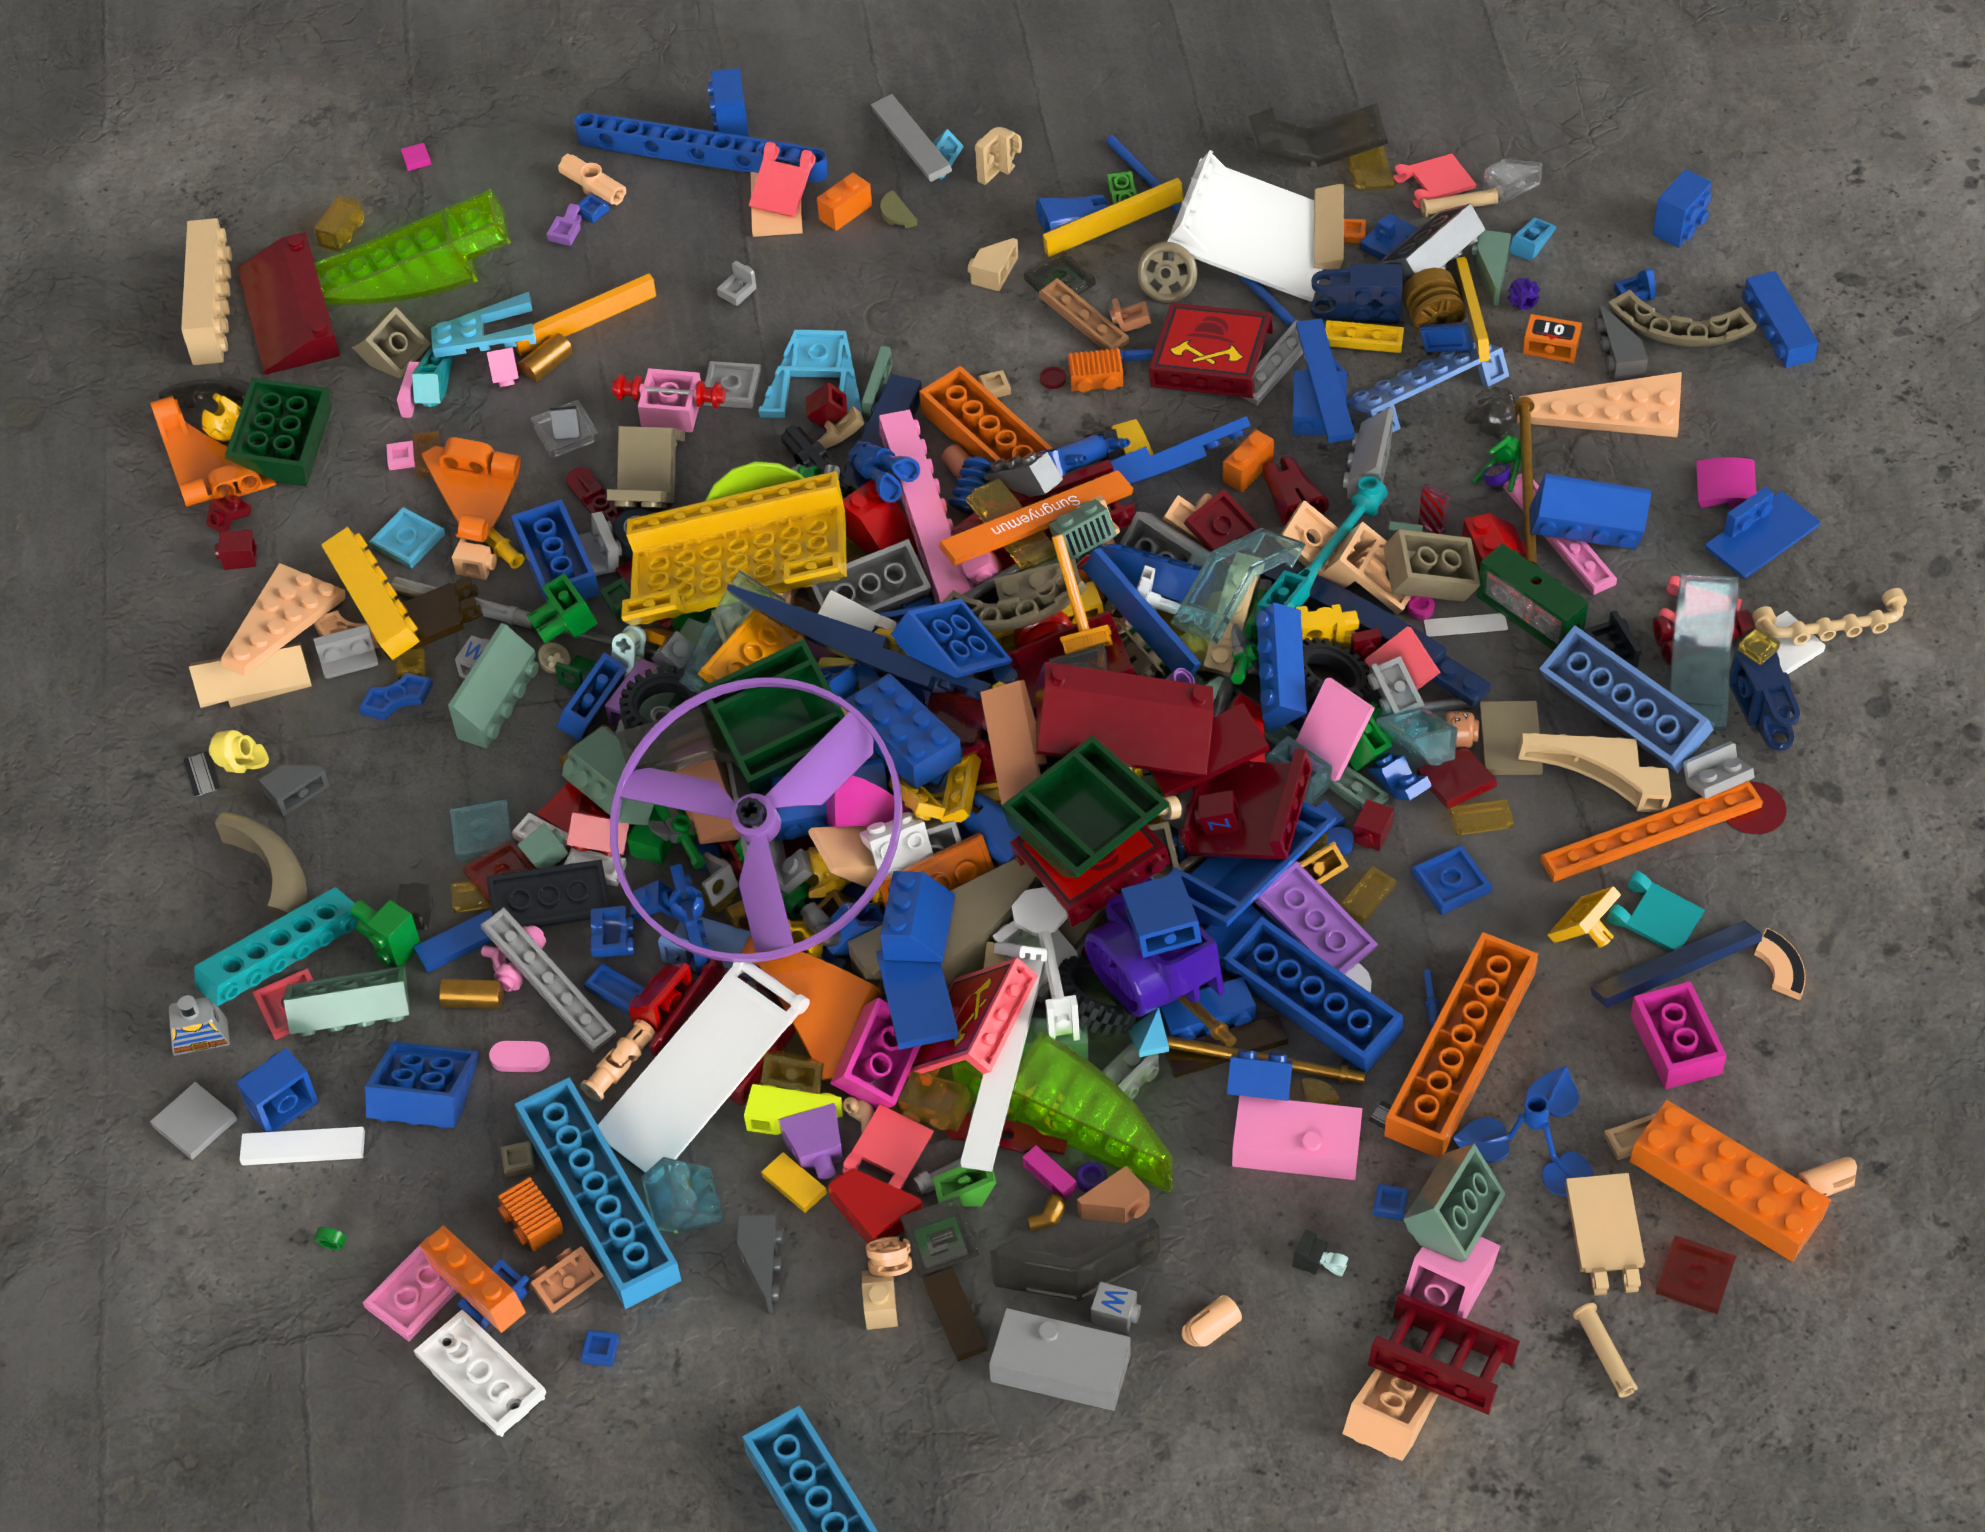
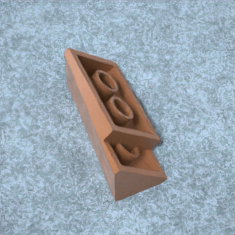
(1012, 737)
(711, 828)

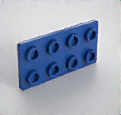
(1760, 531)

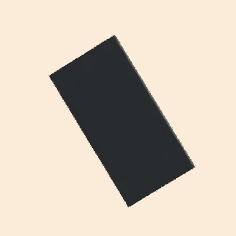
(550, 893)

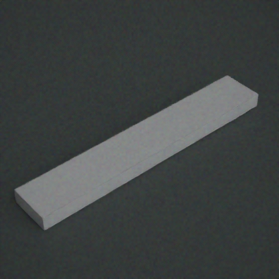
(911, 137)
(548, 980)

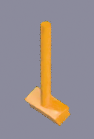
(1085, 637)

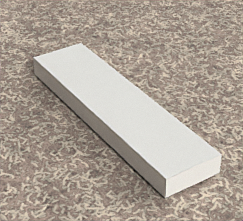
(302, 1145)

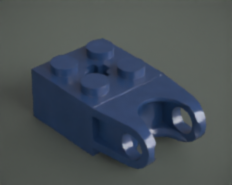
(1360, 293)
(1765, 697)

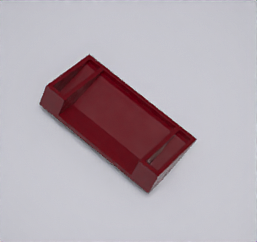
(287, 306)
(1136, 717)

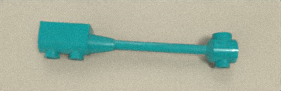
(1294, 588)

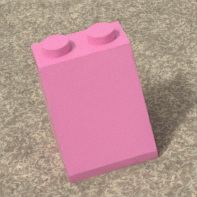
(1449, 1282)

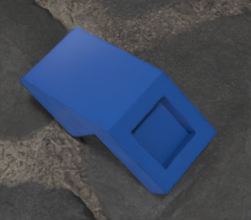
(1397, 778)

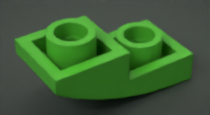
(1121, 186)

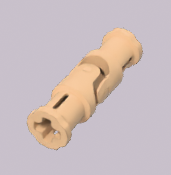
(619, 1060)

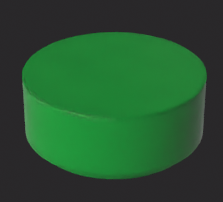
(330, 1238)

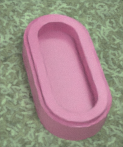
(519, 1056)

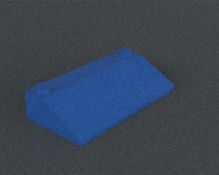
(1229, 885)

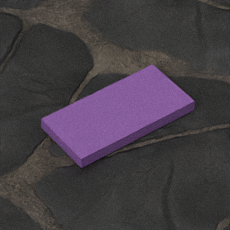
(1315, 919)

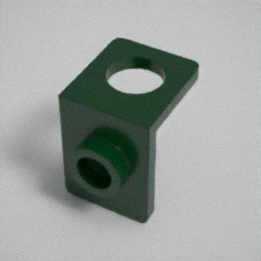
(575, 672)

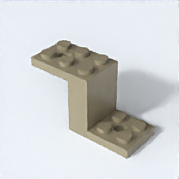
(646, 467)

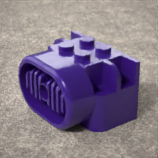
(1153, 980)

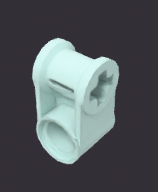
(629, 646)

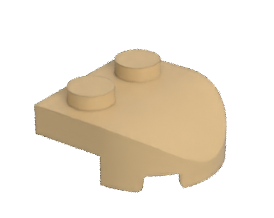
(996, 153)

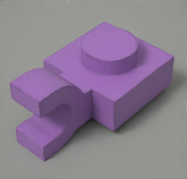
(565, 228)

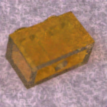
(935, 1101)

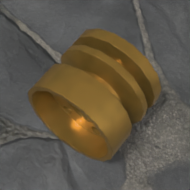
(1433, 298)

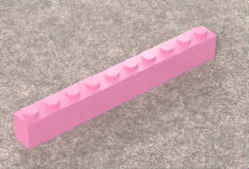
(923, 505)

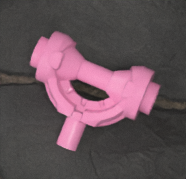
(506, 973)

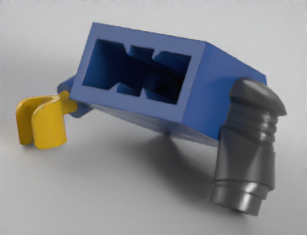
(837, 945)

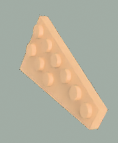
(1625, 406)
(281, 612)

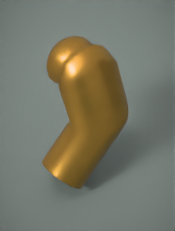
(1051, 1214)

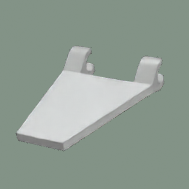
(852, 613)

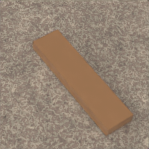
(1083, 316)

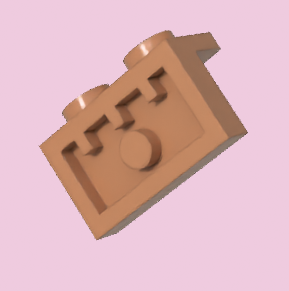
(566, 1279)

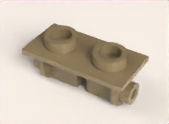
(1146, 663)

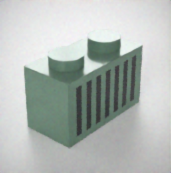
(1084, 528)

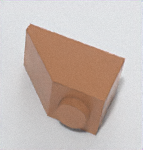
(1115, 1199)

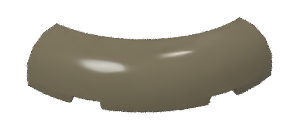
(1680, 330)
(1024, 612)
(288, 879)

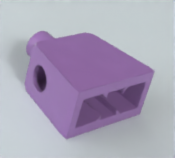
(814, 1139)

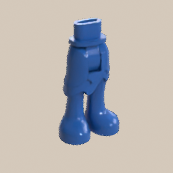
(875, 462)

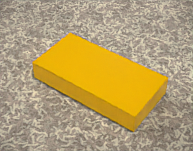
(794, 1182)

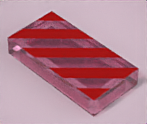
(1433, 509)

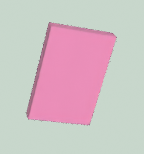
(1335, 725)
(410, 1296)

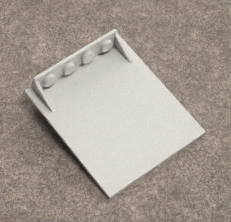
(1248, 228)

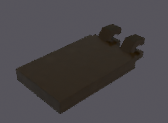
(443, 611)

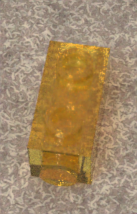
(339, 223)

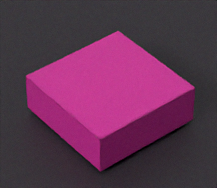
(415, 156)

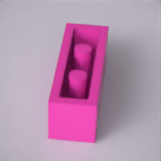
(1049, 1173)

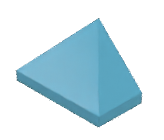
(948, 146)
(1149, 1035)

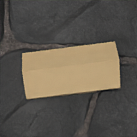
(277, 675)

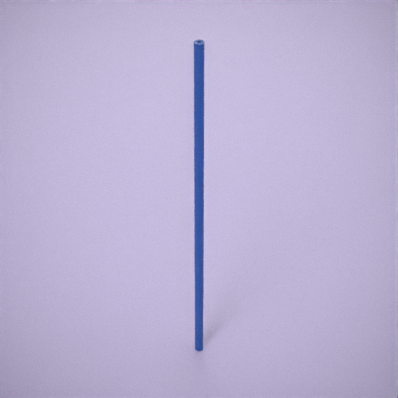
(1255, 286)

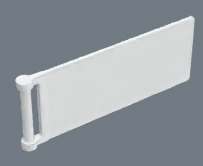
(699, 1068)

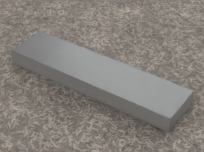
(1276, 364)

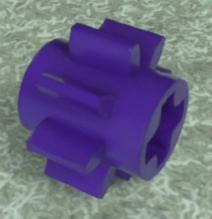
(1523, 293)

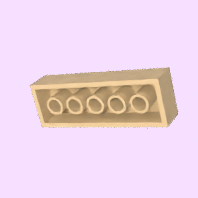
(206, 291)

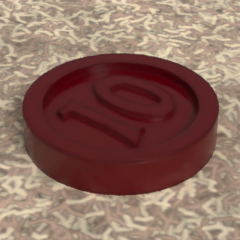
(1053, 377)

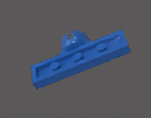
(687, 906)

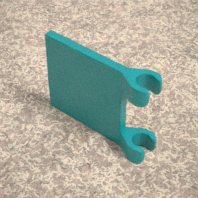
(1659, 915)

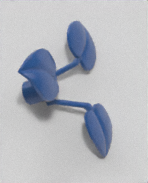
(1548, 1095)

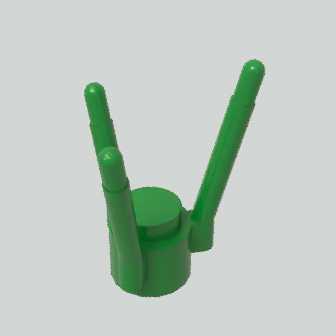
(1506, 452)

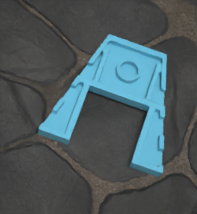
(467, 331)
(812, 355)

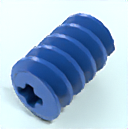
(972, 478)

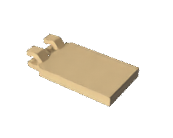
(1606, 1229)

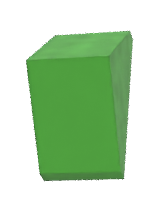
(969, 1184)

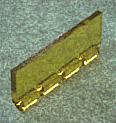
(1371, 170)
(996, 501)

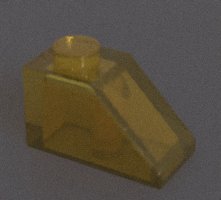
(792, 1071)

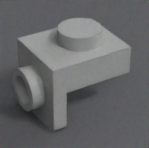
(738, 285)

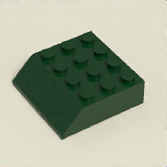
(773, 726)
(1082, 808)

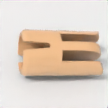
(1831, 1177)
(1211, 1322)

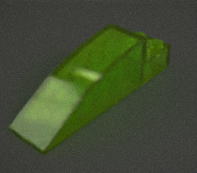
(418, 257)
(1077, 1102)

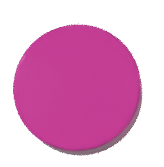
(1420, 608)

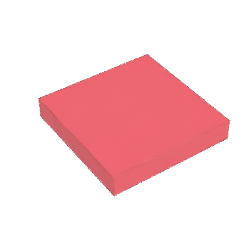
(1413, 654)
(271, 1002)

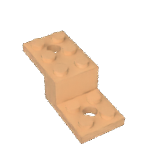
(1357, 557)

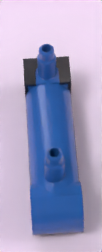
(1092, 448)

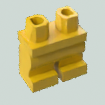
(1329, 624)

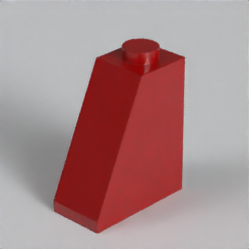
(871, 1204)

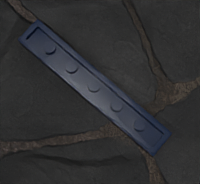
(1676, 963)

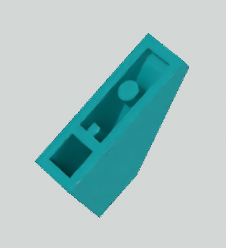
(431, 379)

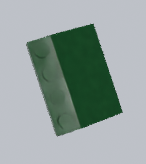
(280, 430)

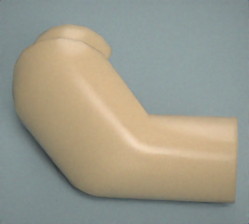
(858, 1110)

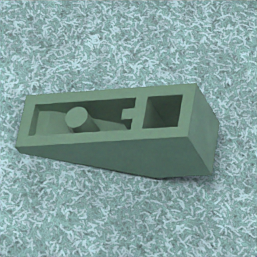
(1491, 261)

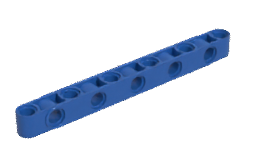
(689, 144)

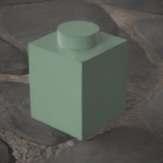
(544, 847)

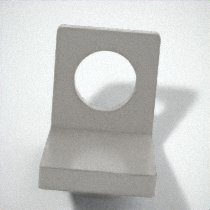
(718, 870)

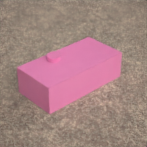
(1297, 1137)

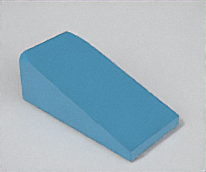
(1531, 238)

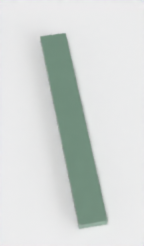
(1350, 787)

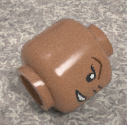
(1467, 727)

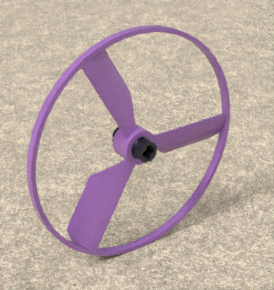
(757, 820)

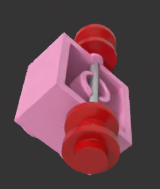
(669, 397)

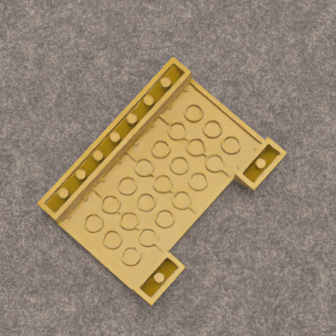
(774, 534)

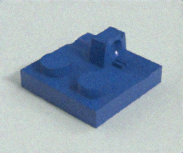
(1386, 236)

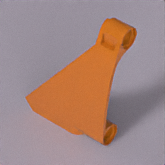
(201, 460)
(473, 483)
(834, 1002)

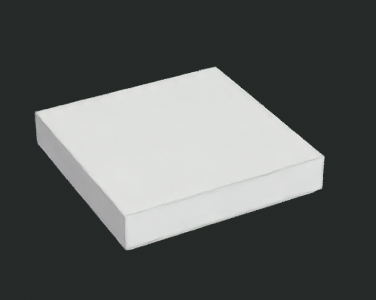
(1793, 655)

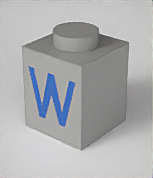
(469, 655)
(1115, 1307)

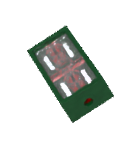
(1530, 596)

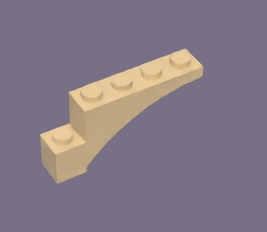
(1219, 655)
(1605, 760)

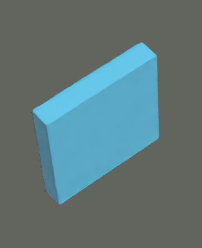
(407, 538)

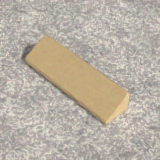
(1329, 227)

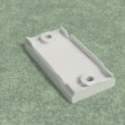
(480, 1373)

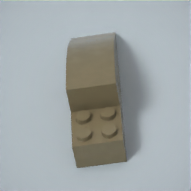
(977, 915)

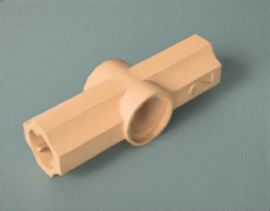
(592, 179)

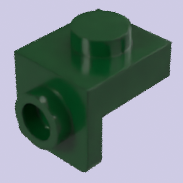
(615, 594)

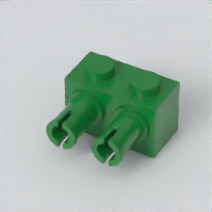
(568, 607)
(1371, 743)
(389, 930)

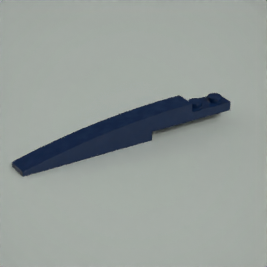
(857, 645)
(1452, 675)

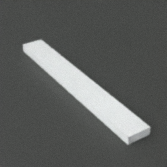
(998, 1086)

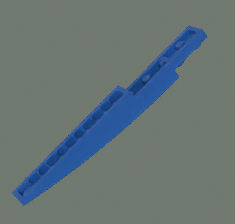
(1140, 466)

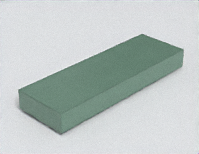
(878, 378)

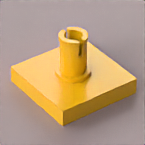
(1585, 916)

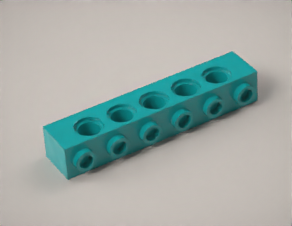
(275, 947)

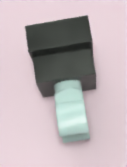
(1312, 1253)

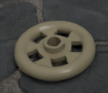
(1145, 277)

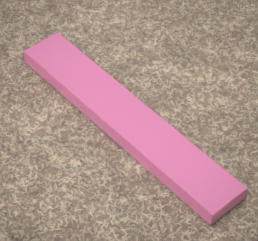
(1576, 554)

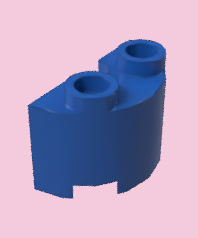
(611, 932)

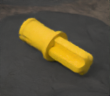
(503, 548)

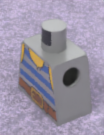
(197, 1025)

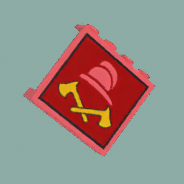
(984, 1012)

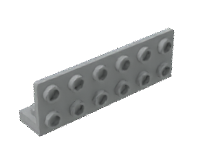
(789, 871)

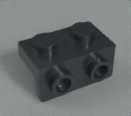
(1617, 638)

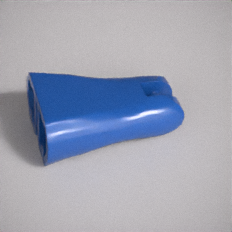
(1061, 211)
(993, 826)

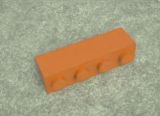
(472, 1278)

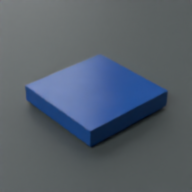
(1451, 879)

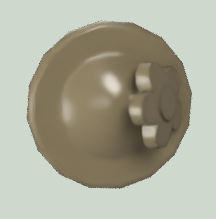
(550, 654)

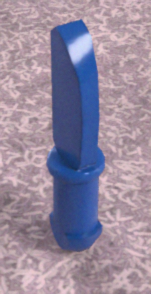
(1136, 355)
(1432, 1003)

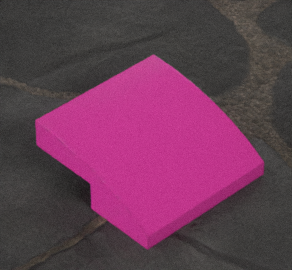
(1725, 481)

